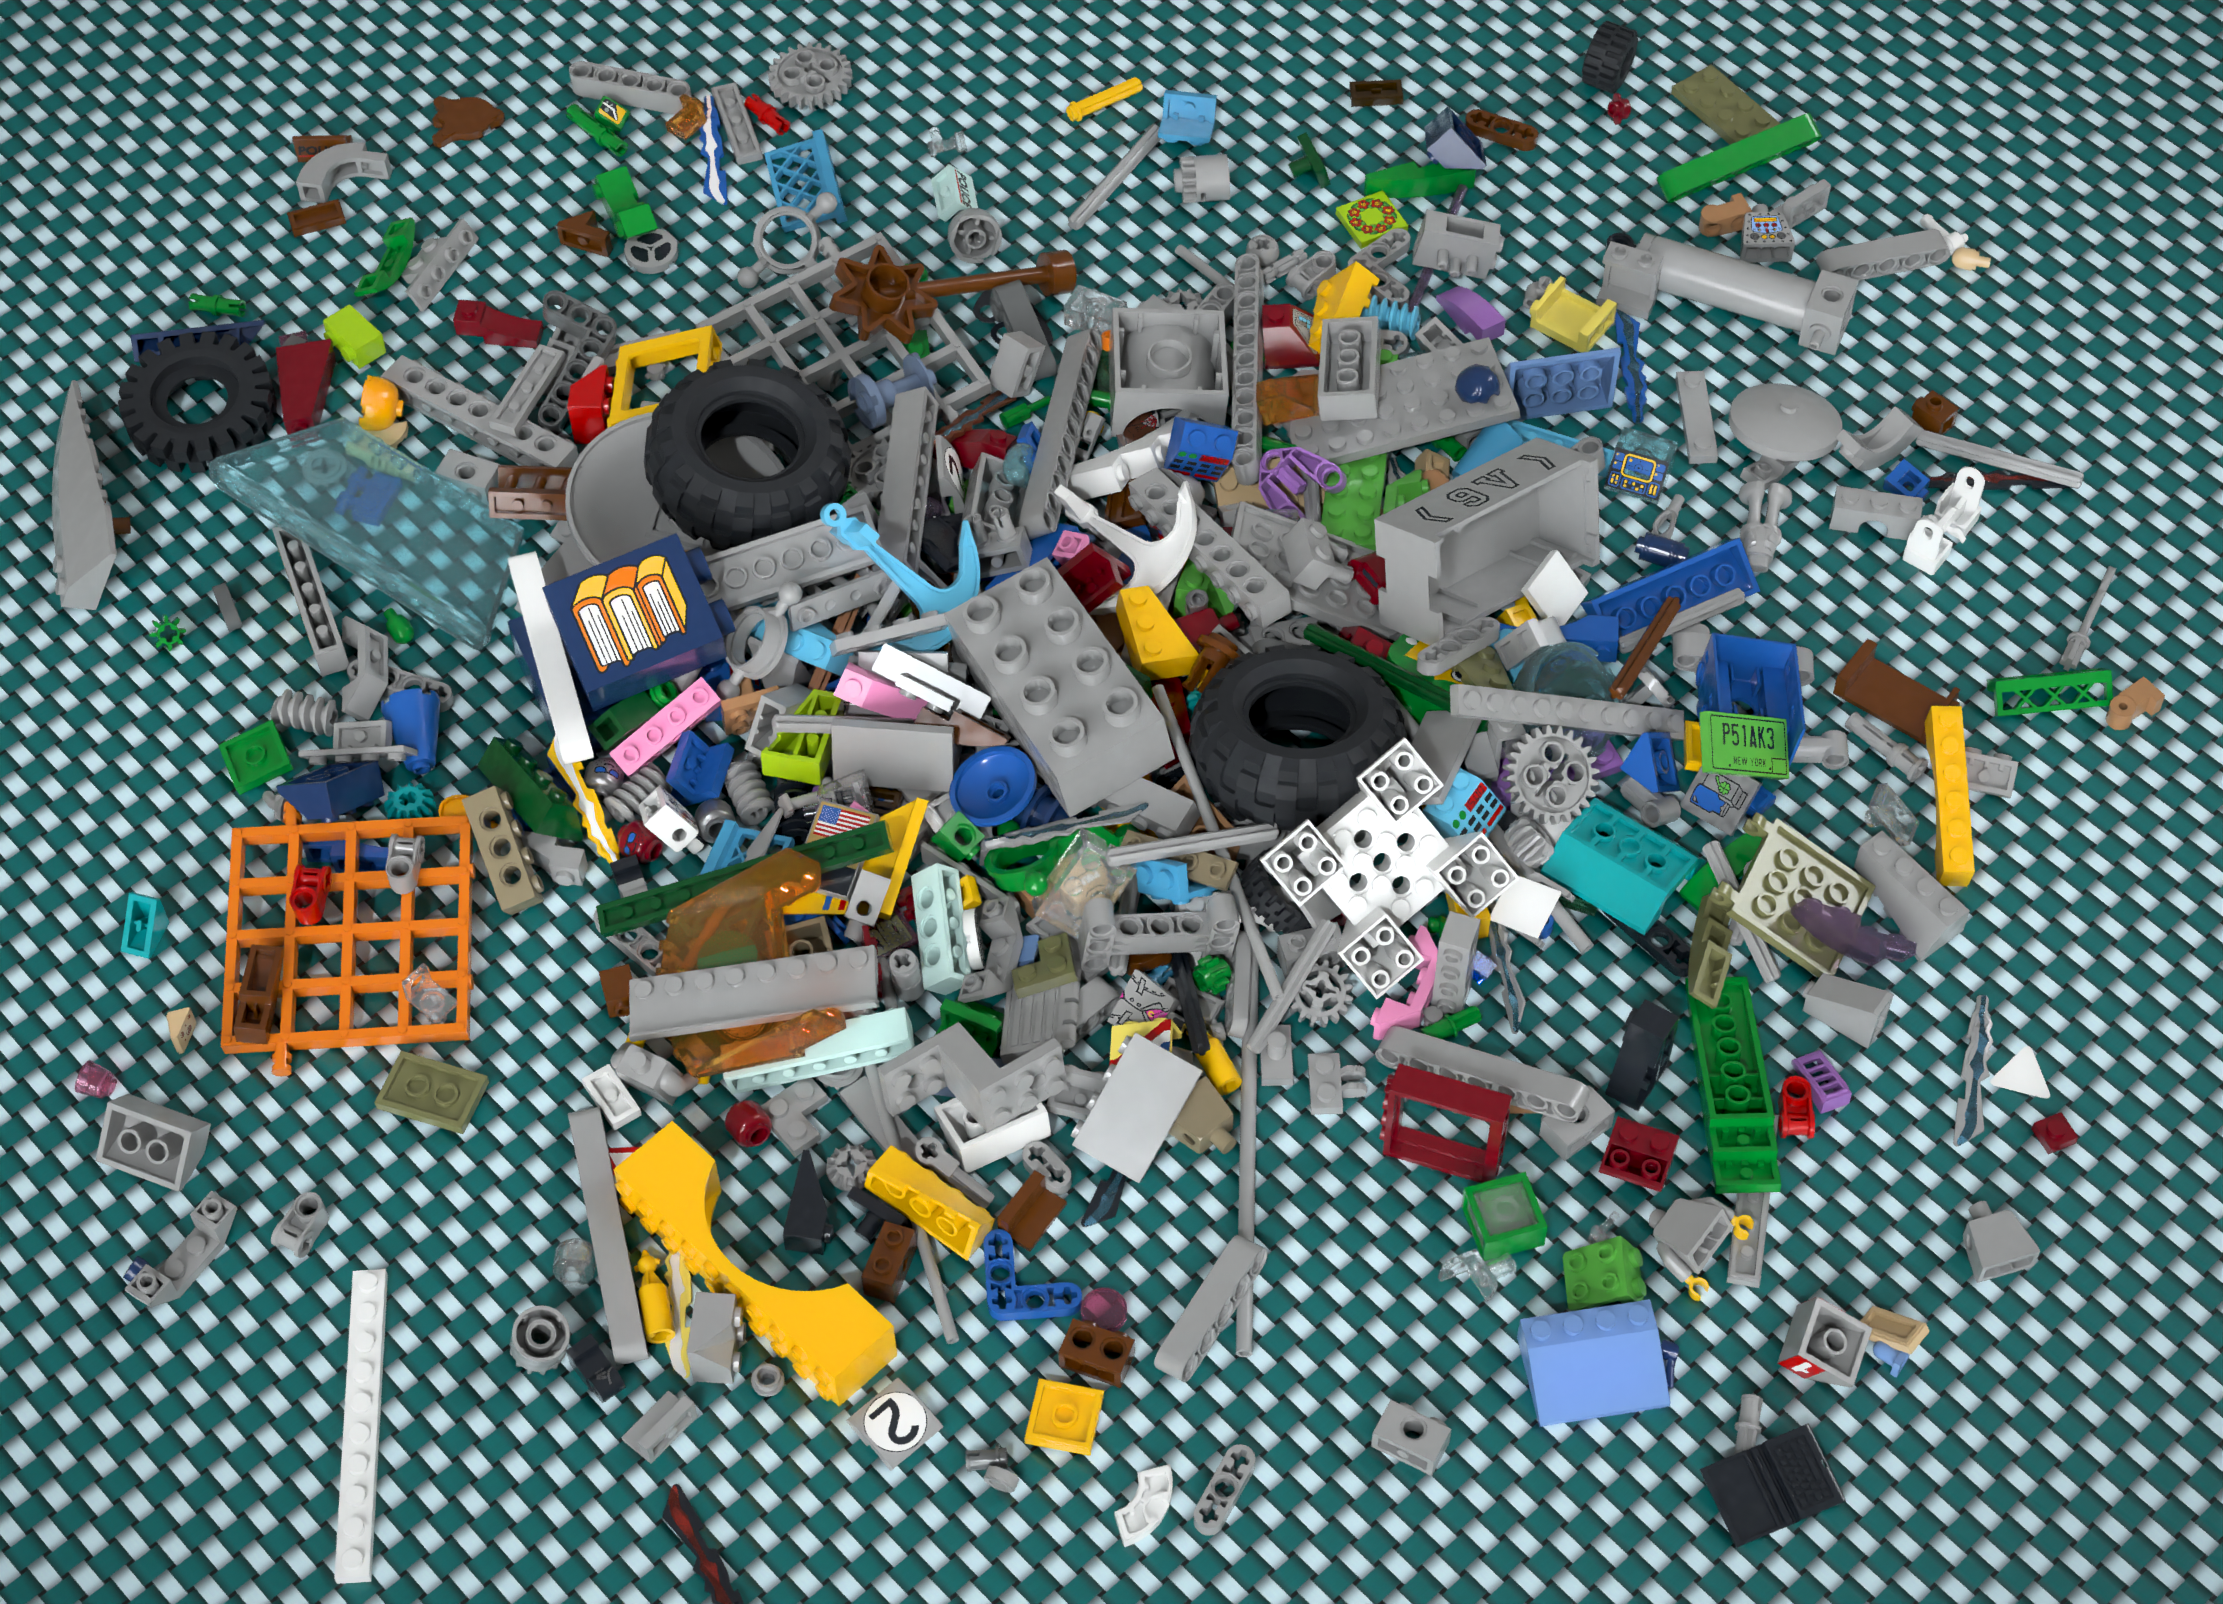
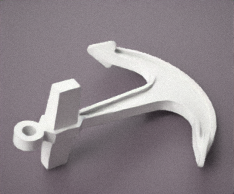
(1155, 561)

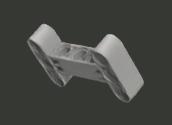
(1103, 932)

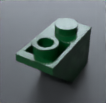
(623, 719)

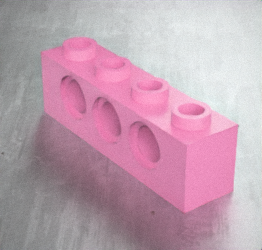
(666, 727)

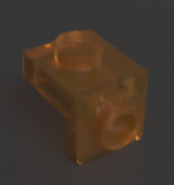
(688, 119)

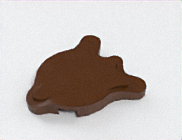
(463, 119)

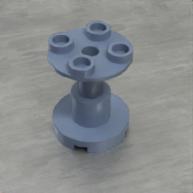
(877, 397)

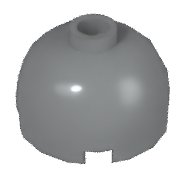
(974, 235)

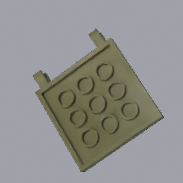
(1780, 876)

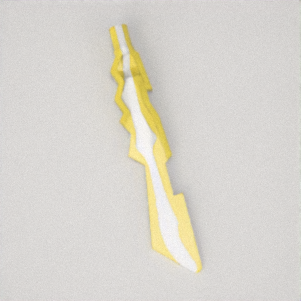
(679, 1297)

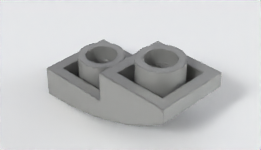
(1767, 470)

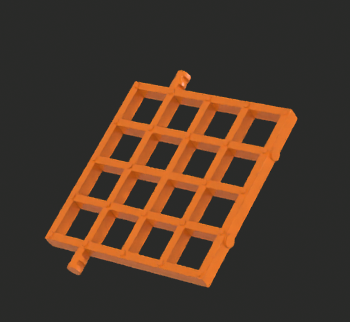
(348, 934)

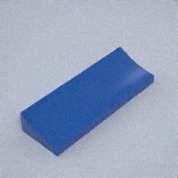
(1690, 579)

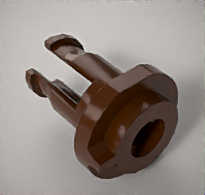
(1215, 652)

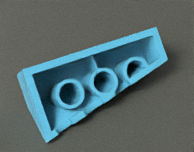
(808, 644)

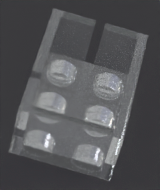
(1078, 878)

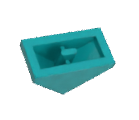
(143, 925)

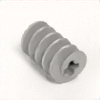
(305, 713)
(748, 792)
(627, 799)

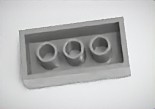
(1349, 368)
(990, 491)

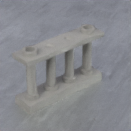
(836, 600)

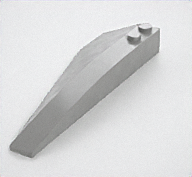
(79, 513)

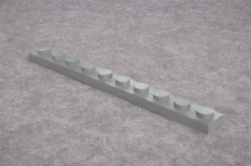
(1563, 711)

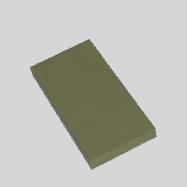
(1722, 105)

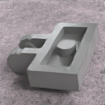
(1326, 1086)

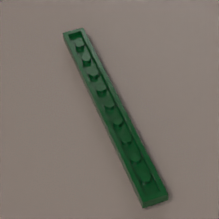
(655, 904)

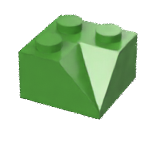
(1193, 579)

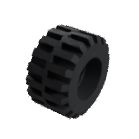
(1609, 56)

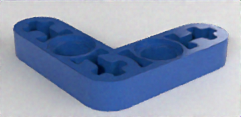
(1017, 1295)

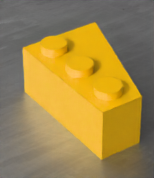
(1341, 297)

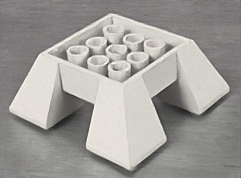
(1386, 808)

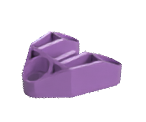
(1311, 464)

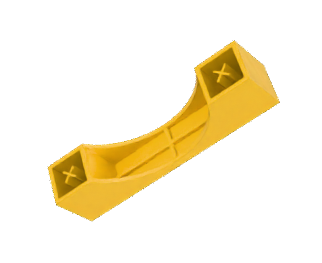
(824, 1333)

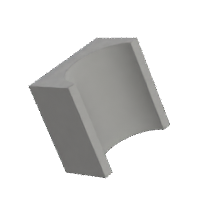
(1167, 363)
(896, 752)

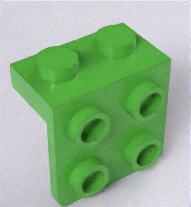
(1603, 1274)

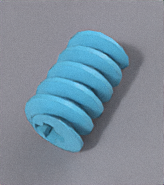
(1394, 318)

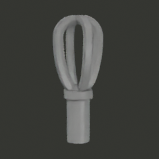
(1670, 513)

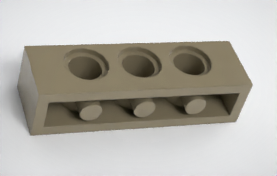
(480, 811)

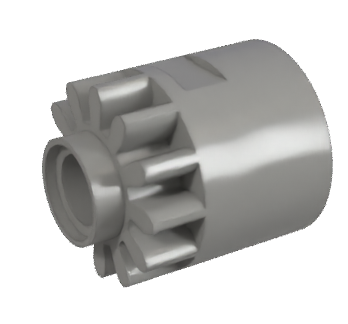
(1203, 178)
(542, 1324)

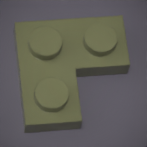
(1052, 971)

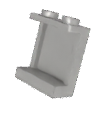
(1630, 279)

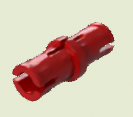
(767, 114)

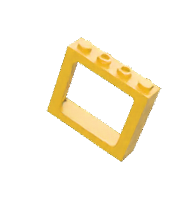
(696, 341)

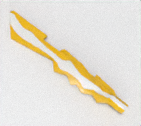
(587, 805)

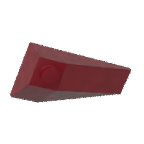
(981, 440)

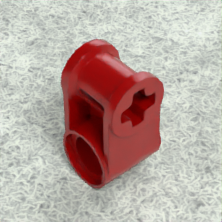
(311, 888)
(1796, 1114)

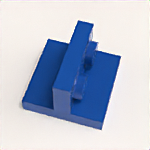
(698, 769)

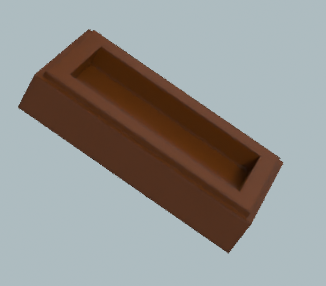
(316, 218)

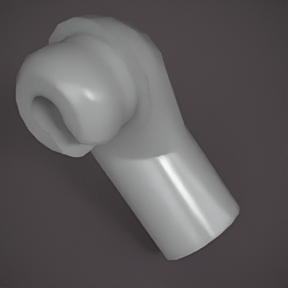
(1536, 290)

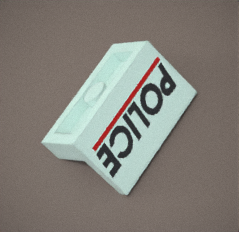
(953, 192)

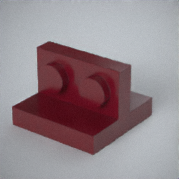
(1094, 576)

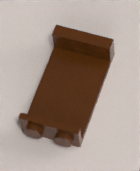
(1888, 693)

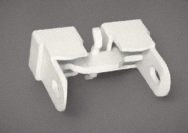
(1955, 514)

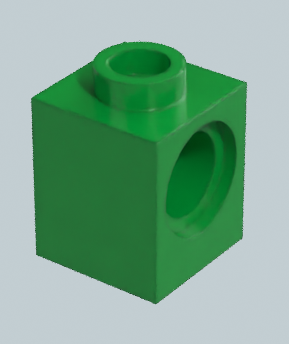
(960, 825)

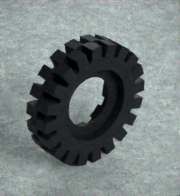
(170, 441)

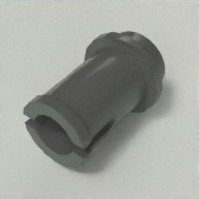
(988, 1457)

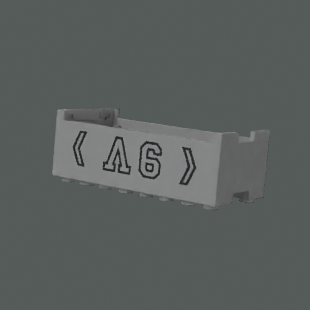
(1484, 536)

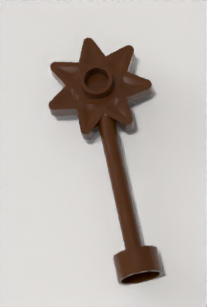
(894, 297)

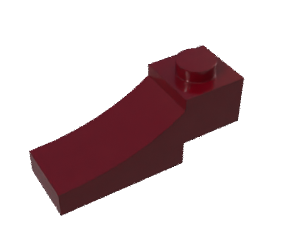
(496, 327)

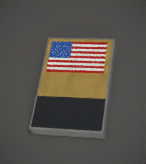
(832, 820)

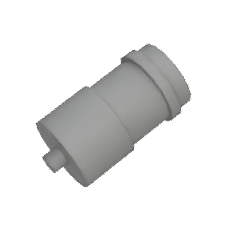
(906, 975)

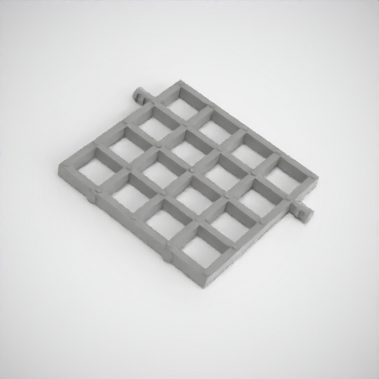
(845, 357)

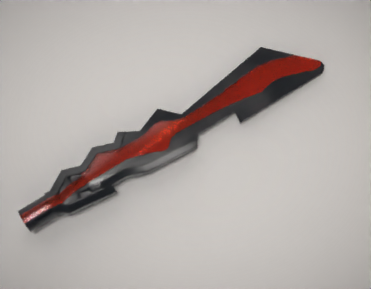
(1995, 481)
(708, 1565)

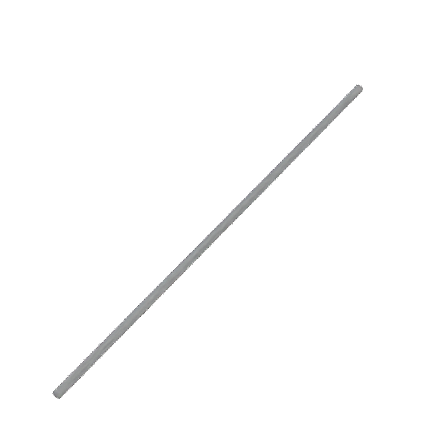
(1247, 1160)

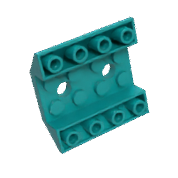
(1616, 868)

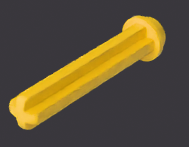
(1103, 99)

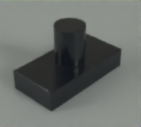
(875, 1215)

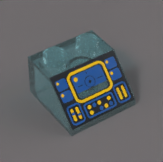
(1641, 465)

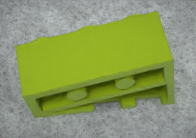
(803, 755)

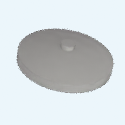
(1785, 422)

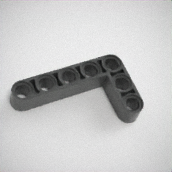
(578, 363)

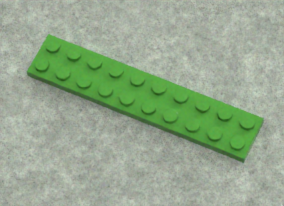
(1353, 510)

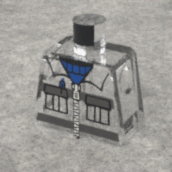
(843, 792)

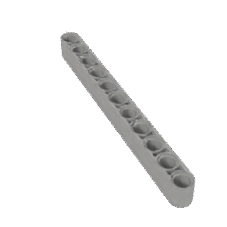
(1247, 367)
(1061, 433)

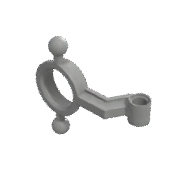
(749, 276)
(772, 644)

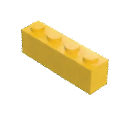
(929, 1202)

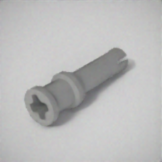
(1896, 754)

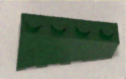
(531, 789)

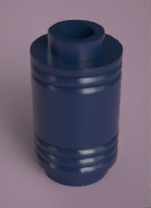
(1660, 550)

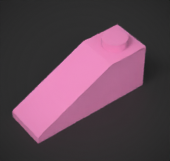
(876, 693)

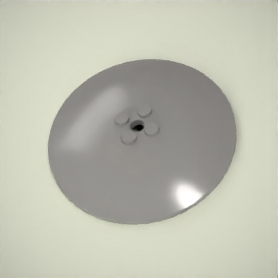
(613, 503)

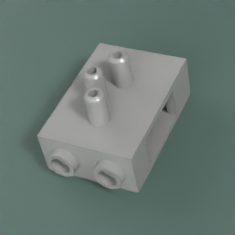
(1457, 244)

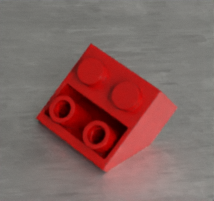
(590, 404)

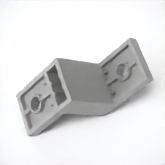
(983, 1088)

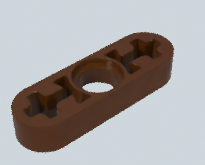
(1495, 121)

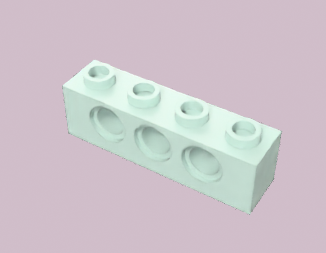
(940, 928)

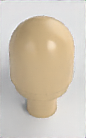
(1969, 258)

